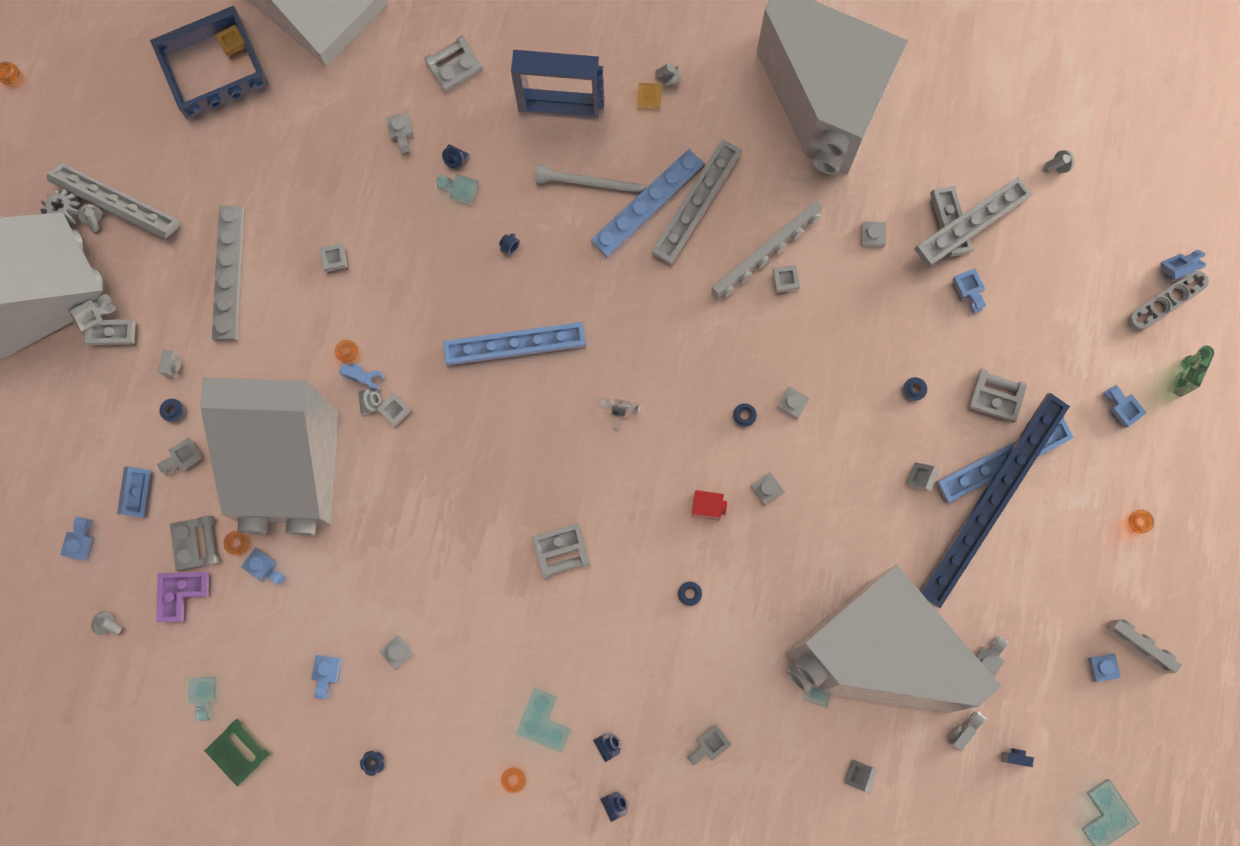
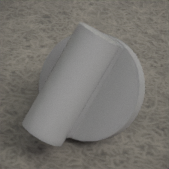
(669, 74)
(1062, 162)
(90, 214)
(369, 401)
(104, 623)

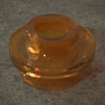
(6, 67)
(346, 358)
(1147, 518)
(229, 539)
(513, 772)

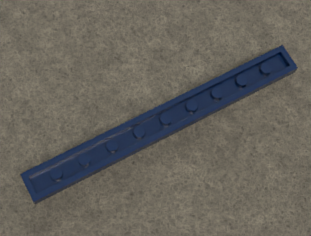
(994, 500)

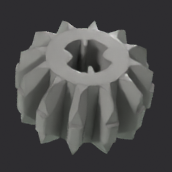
(62, 202)

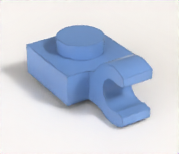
(1182, 265)
(970, 286)
(355, 373)
(1126, 408)
(78, 544)
(261, 566)
(325, 670)

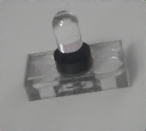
(619, 408)

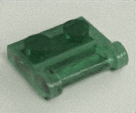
(1193, 371)
(232, 758)

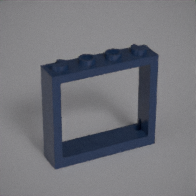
(194, 33)
(559, 66)

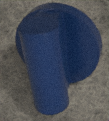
(454, 156)
(608, 746)
(614, 805)

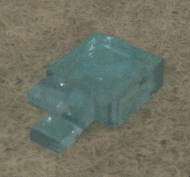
(461, 188)
(201, 692)

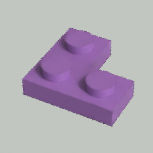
(173, 589)

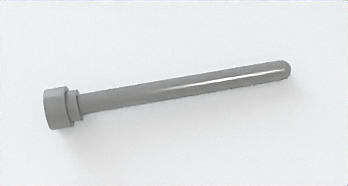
(545, 174)

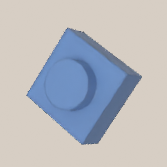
(1104, 667)

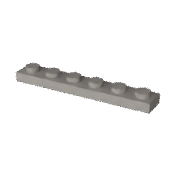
(113, 200)
(696, 202)
(972, 222)
(761, 255)
(228, 273)

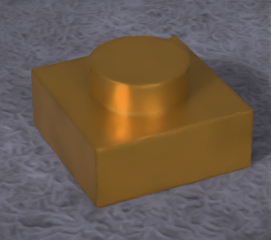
(231, 40)

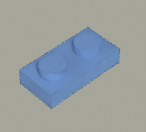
(133, 492)

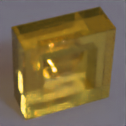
(649, 95)

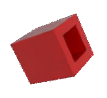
(708, 505)

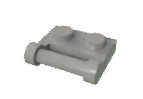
(456, 70)
(995, 402)
(186, 543)
(559, 543)

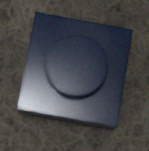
(1017, 757)

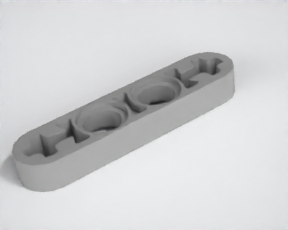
(1168, 301)

